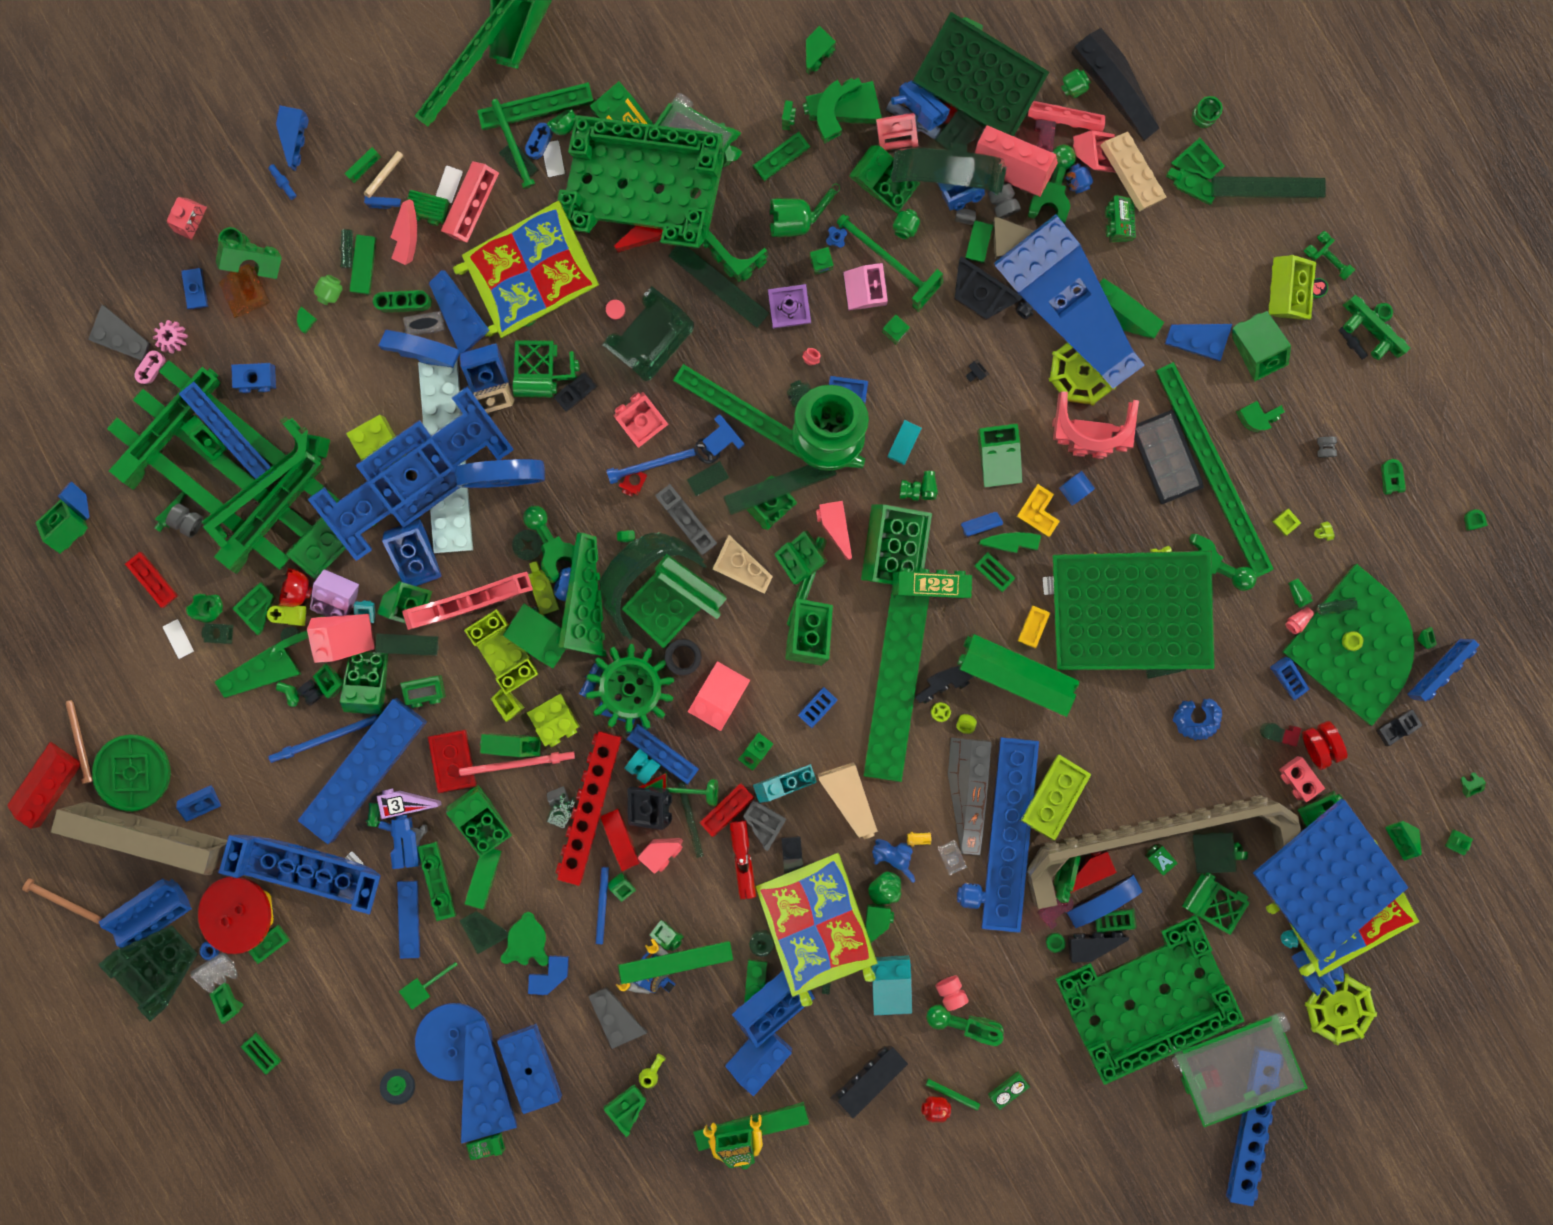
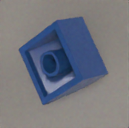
(483, 368)

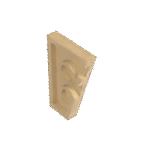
(741, 566)

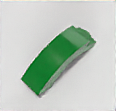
(834, 93)

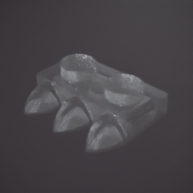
(214, 971)

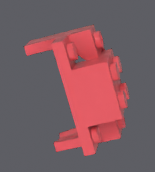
(1090, 436)

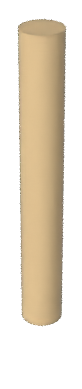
(383, 174)

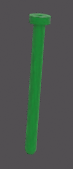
(527, 182)

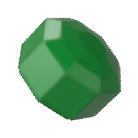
(626, 536)

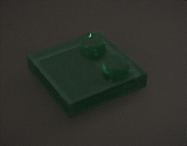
(1214, 852)

